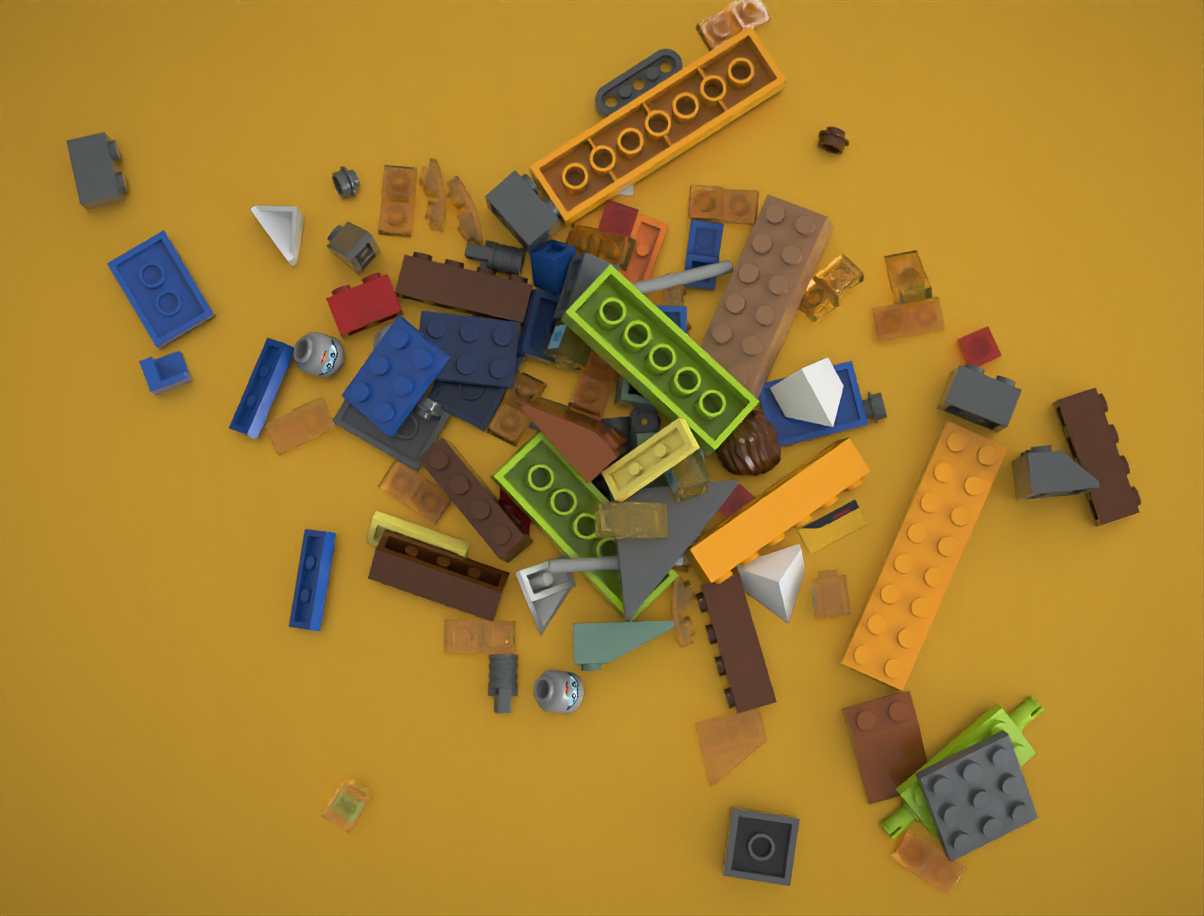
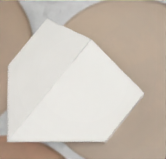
(284, 227)
(810, 393)
(775, 579)
(544, 591)

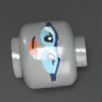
(319, 354)
(559, 691)

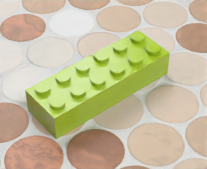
(659, 359)
(564, 511)

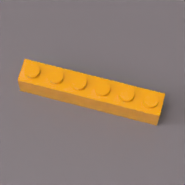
(776, 510)

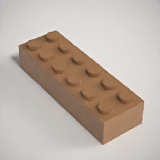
(766, 291)

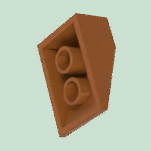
(581, 439)
(885, 743)

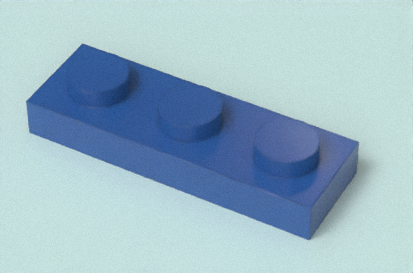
(262, 388)
(312, 580)

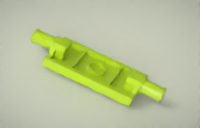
(990, 723)

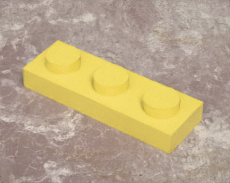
(650, 459)
(387, 522)

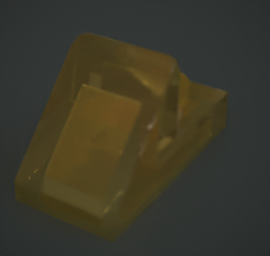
(907, 278)

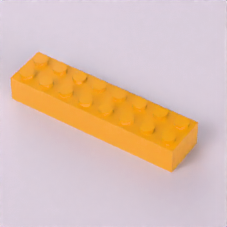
(658, 126)
(923, 556)

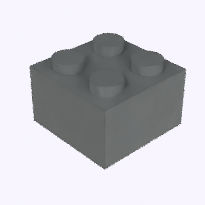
(523, 211)
(979, 397)
(760, 846)

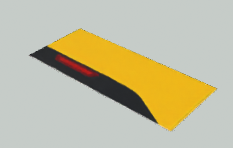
(832, 527)

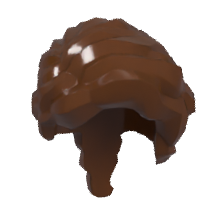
(751, 447)

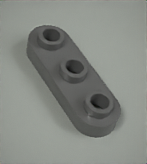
(646, 71)

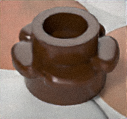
(832, 140)

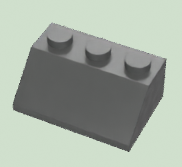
(1049, 474)

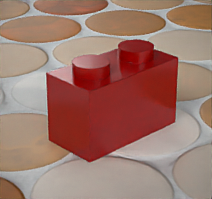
(364, 305)

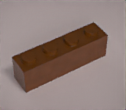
(463, 289)
(1095, 449)
(475, 500)
(438, 575)
(737, 644)

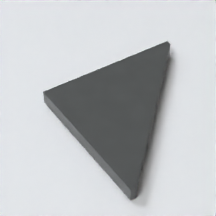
(647, 560)

